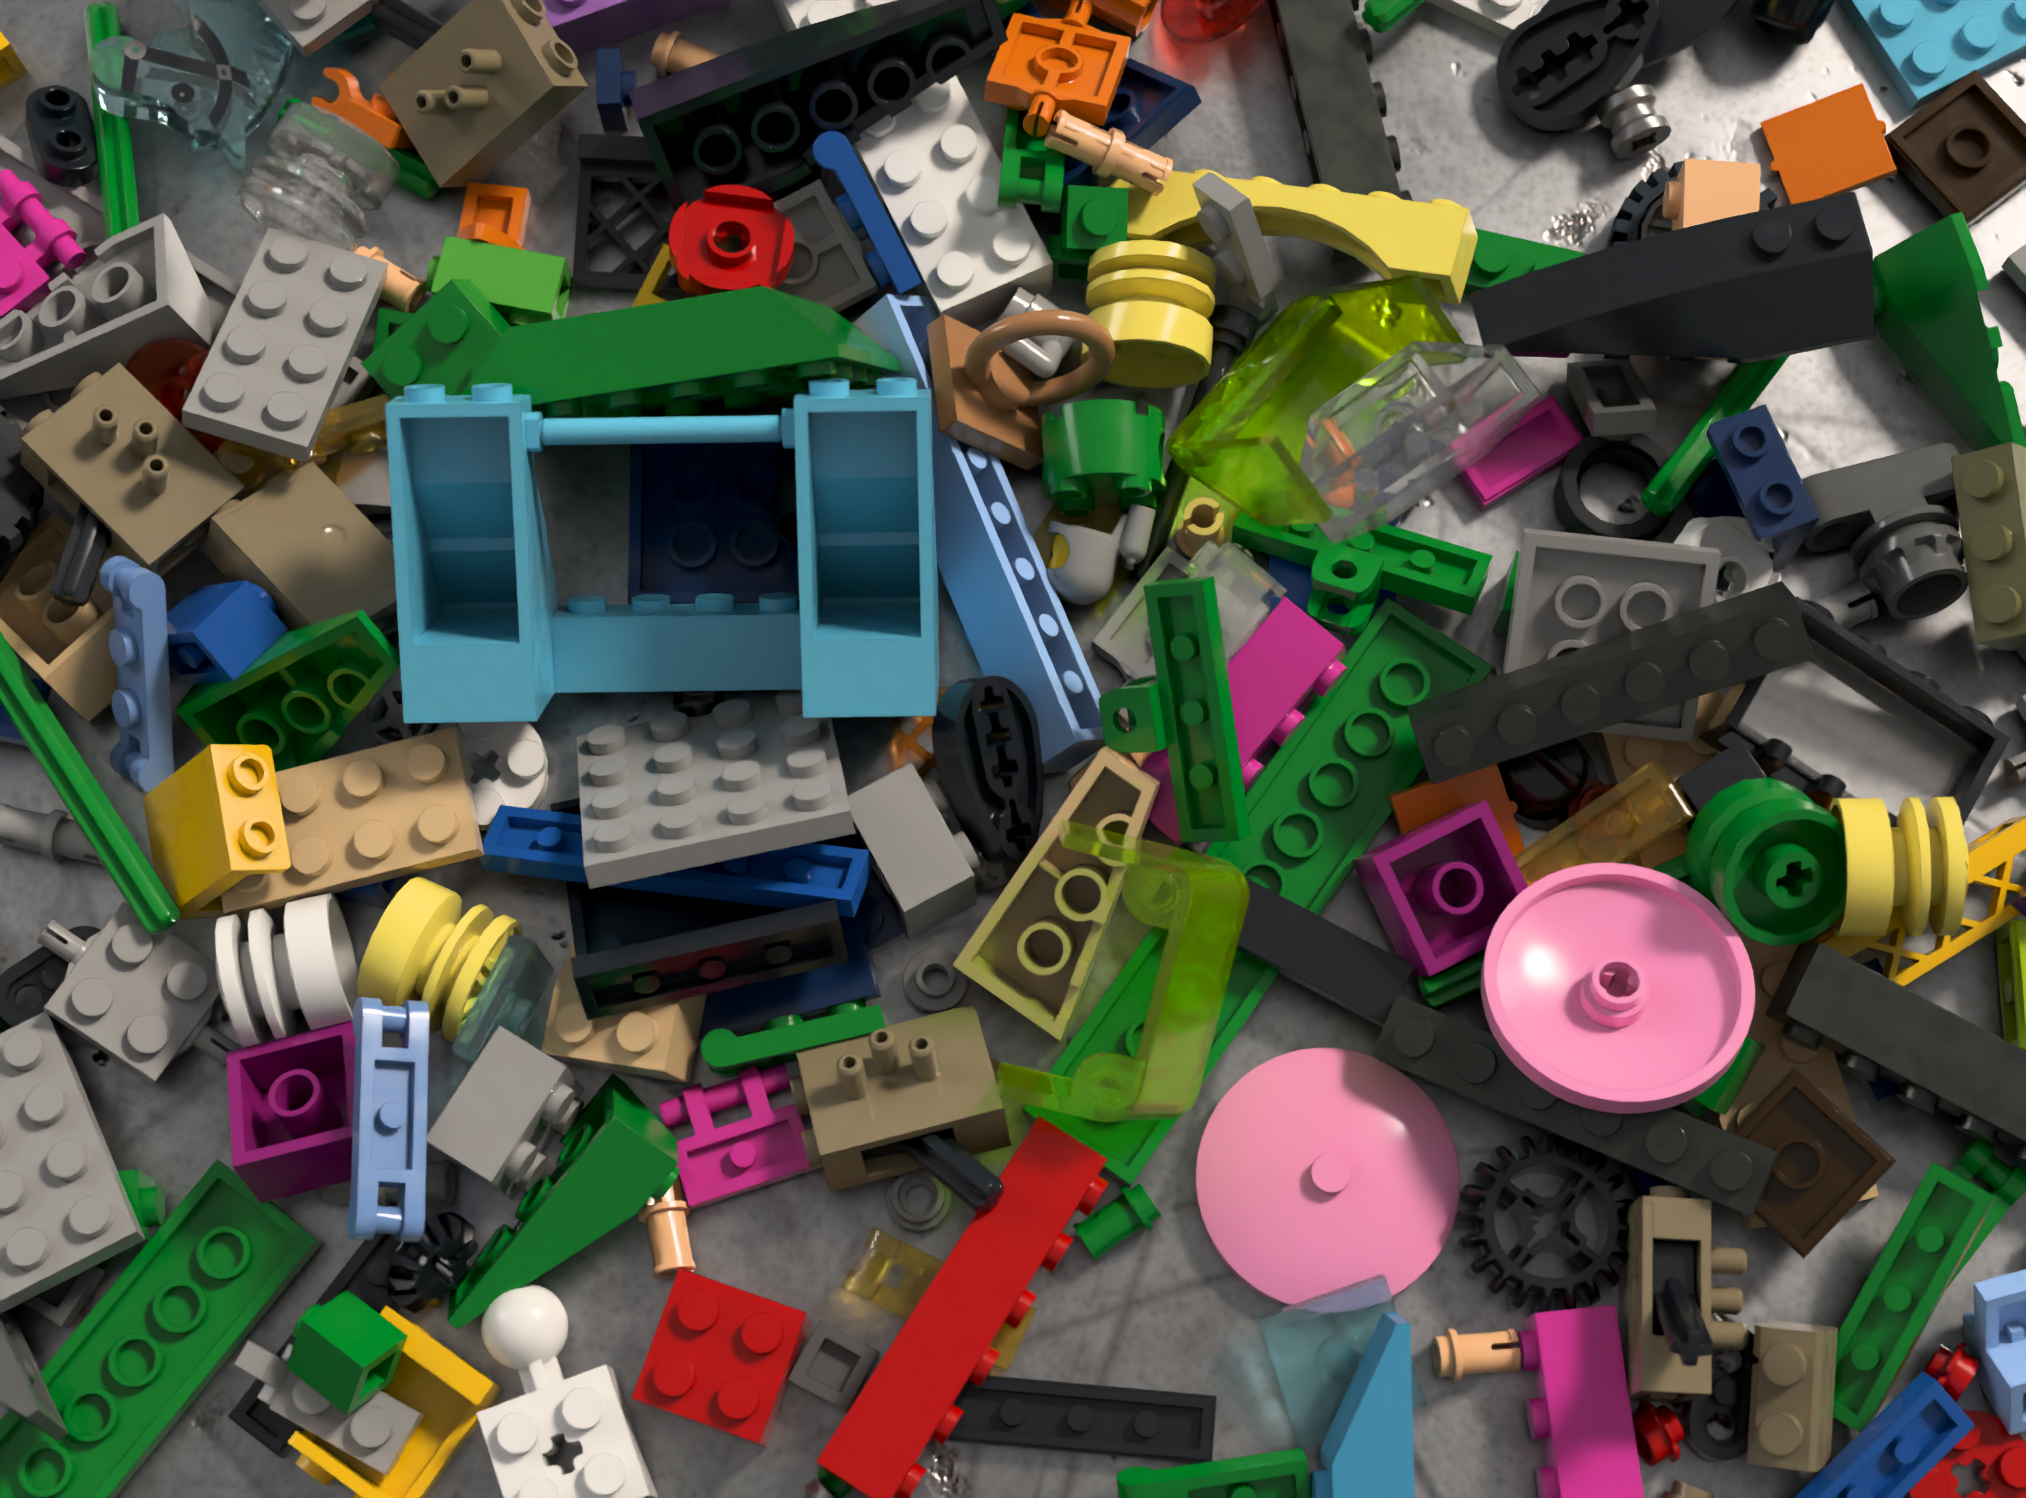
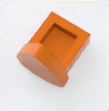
(495, 214)

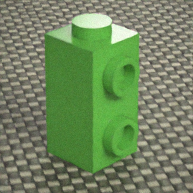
(516, 282)

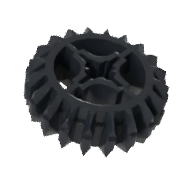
(1521, 1204)

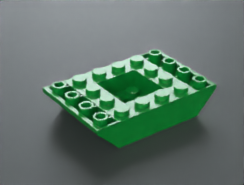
(682, 355)

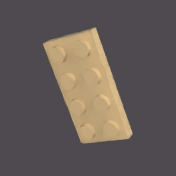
(369, 820)

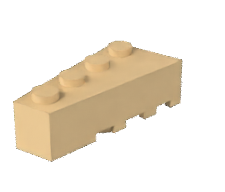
(1058, 905)

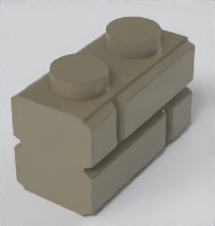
(1792, 1396)

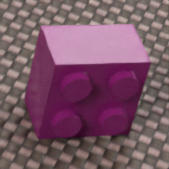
(1442, 886)
(293, 1111)

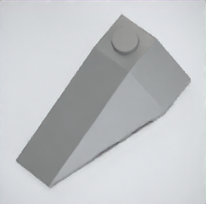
(106, 313)

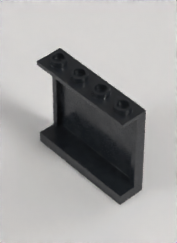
(669, 947)

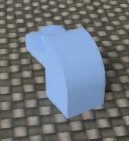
(1998, 1339)

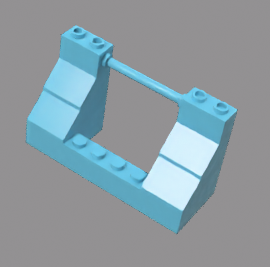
(484, 600)

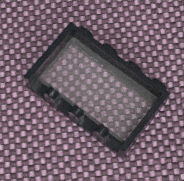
(1858, 726)

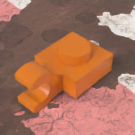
(371, 115)

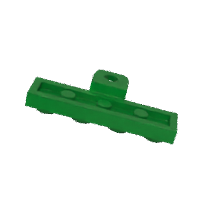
(1360, 566)
(1186, 711)

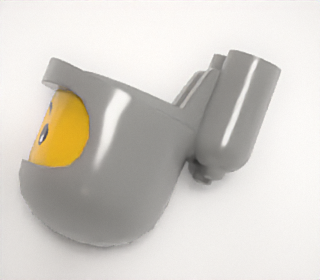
(1086, 559)

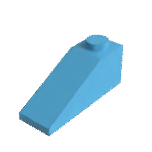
(1372, 1432)

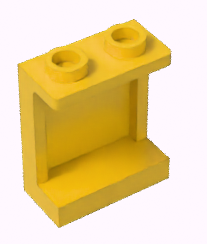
(216, 826)
(431, 1382)

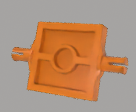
(1057, 67)

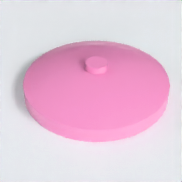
(1617, 988)
(1326, 1176)

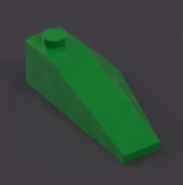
(1937, 329)
(297, 691)
(602, 1177)

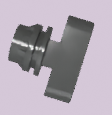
(1900, 527)

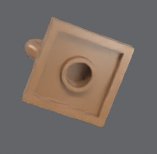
(993, 398)

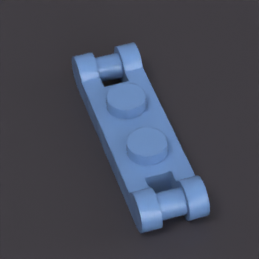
(143, 679)
(389, 1119)

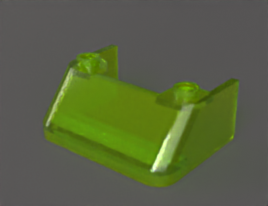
(1254, 422)
(1204, 910)

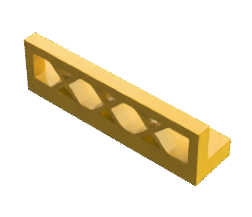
(1985, 853)

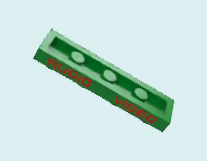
(1904, 1291)

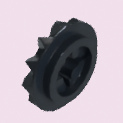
(412, 1276)

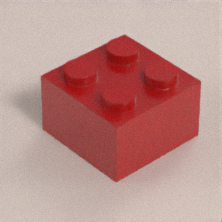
(722, 1357)

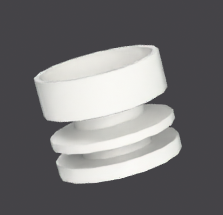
(274, 974)

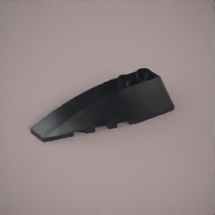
(764, 105)
(1712, 290)

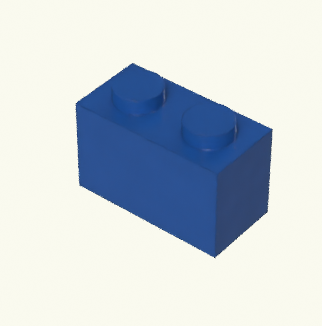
(220, 631)

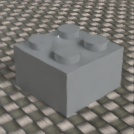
(912, 849)
(507, 1114)

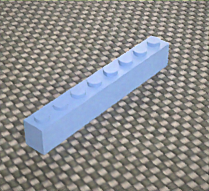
(994, 563)

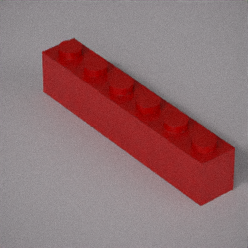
(962, 1314)

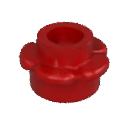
(1952, 1369)
(1657, 1433)

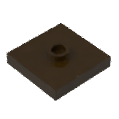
(1963, 149)
(1820, 1164)

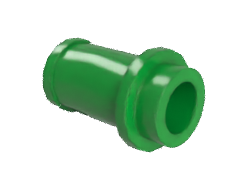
(1117, 1221)

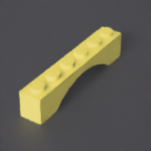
(1376, 228)

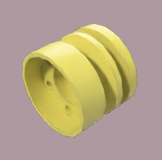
(1156, 310)
(1909, 866)
(432, 954)

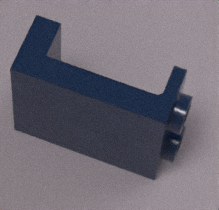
(1754, 481)

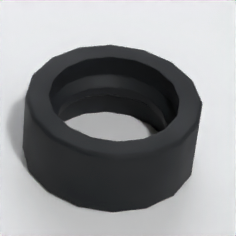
(1575, 518)

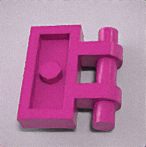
(22, 269)
(741, 1154)

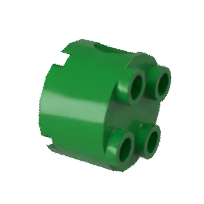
(1102, 456)

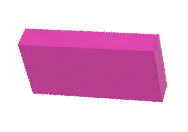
(1523, 455)

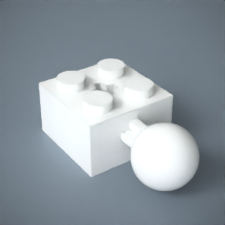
(523, 1435)

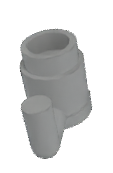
(1035, 353)

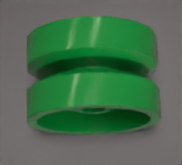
(1769, 861)

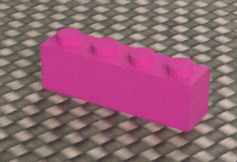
(1268, 687)
(1580, 1404)

